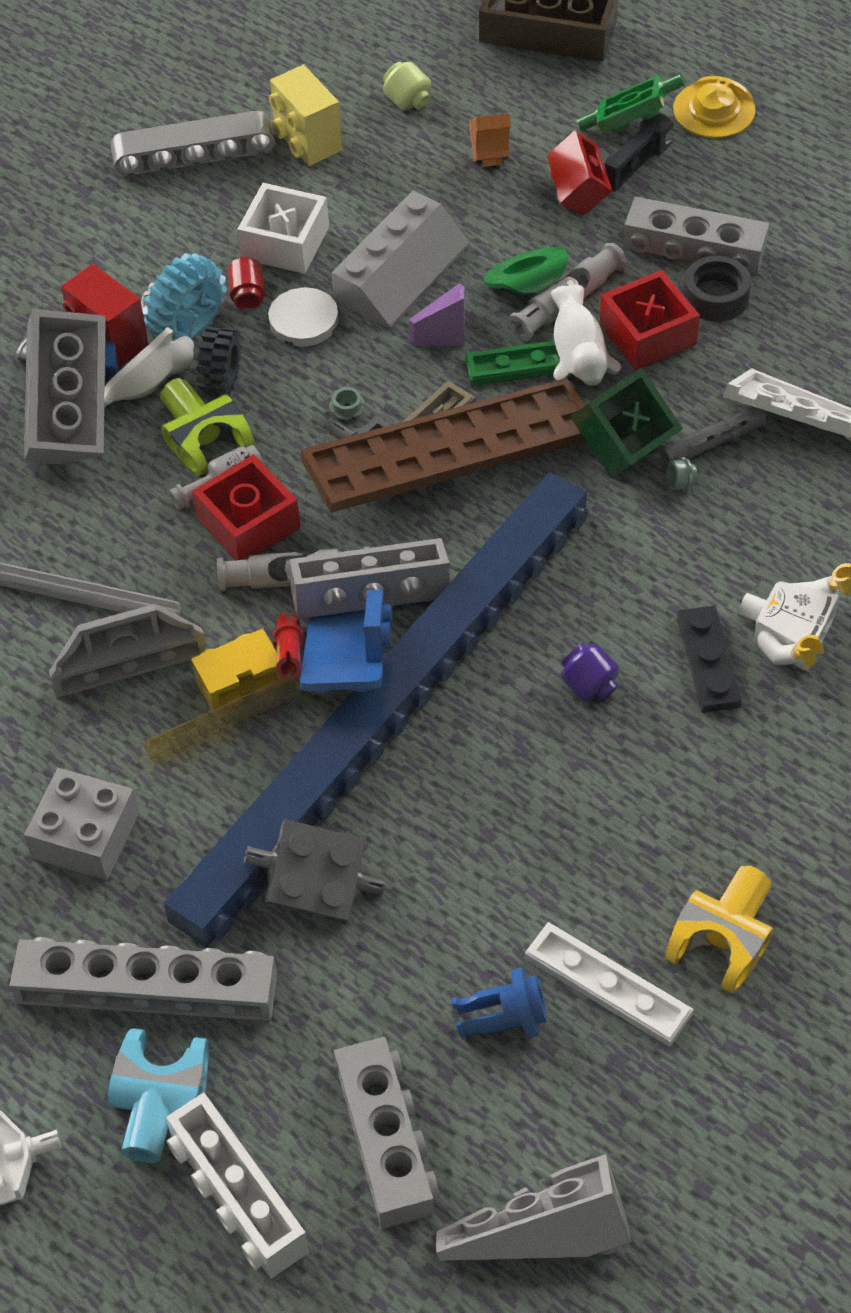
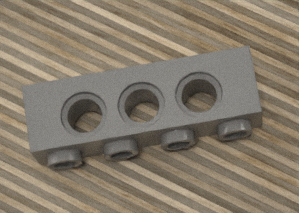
(693, 233)
(341, 579)
(394, 1198)

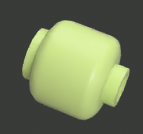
(407, 86)

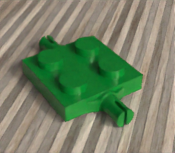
(631, 104)

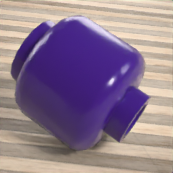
(590, 672)

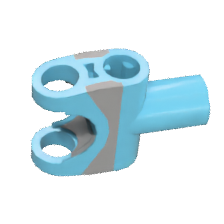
(153, 1092)

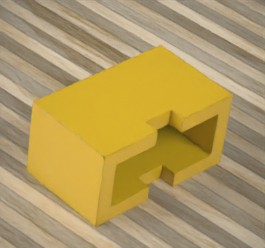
(235, 668)

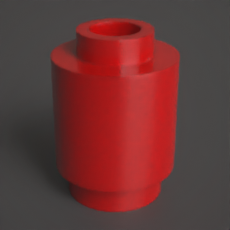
(246, 283)

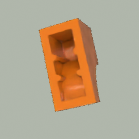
(490, 138)

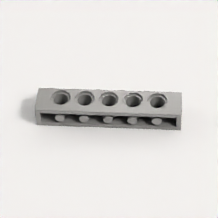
(39, 958)

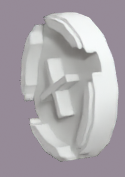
(303, 316)

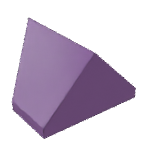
(441, 321)

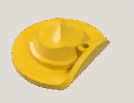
(714, 108)

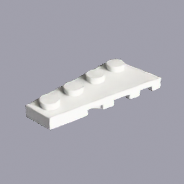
(789, 401)

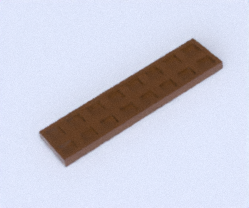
(444, 445)

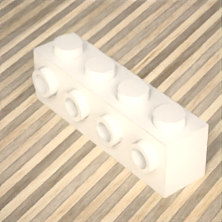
(237, 1185)

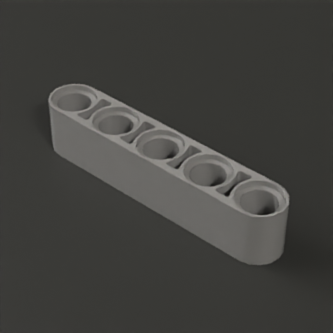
(191, 142)

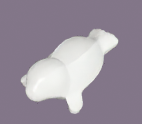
(579, 339)
(150, 368)

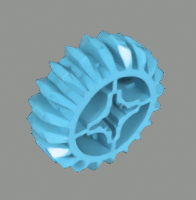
(185, 297)

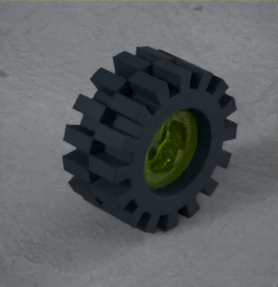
(218, 359)

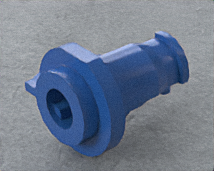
(521, 1005)

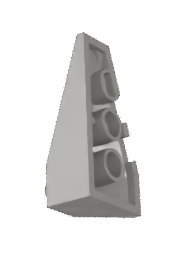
(568, 1219)

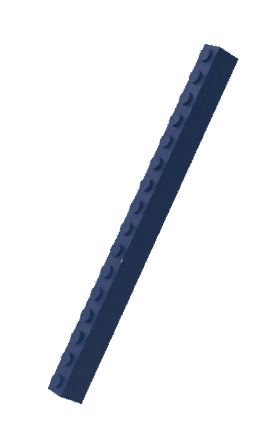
(366, 720)

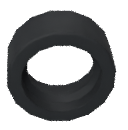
(717, 268)

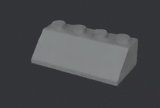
(399, 260)
(64, 387)

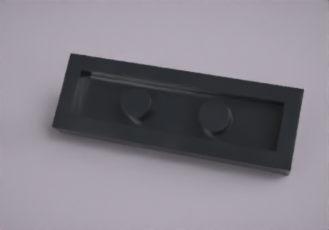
(709, 659)

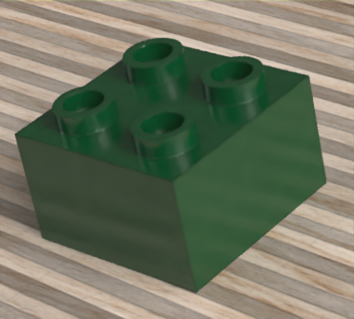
(626, 422)

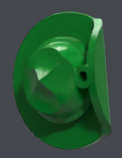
(529, 271)

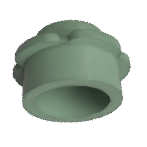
(344, 397)
(681, 474)

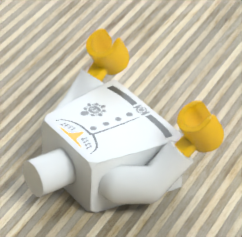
(796, 617)

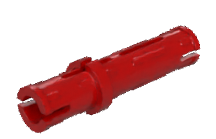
(288, 646)

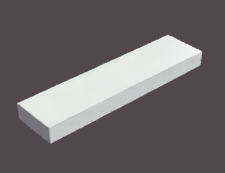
(609, 984)

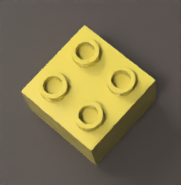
(305, 115)

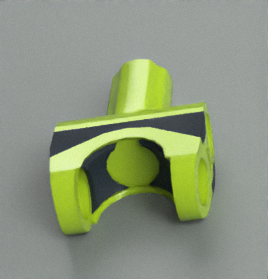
(200, 424)

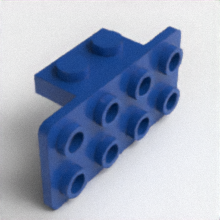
(347, 648)

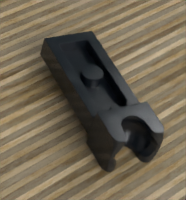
(638, 149)

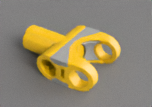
(726, 925)

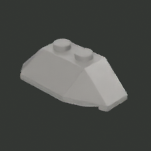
(124, 648)

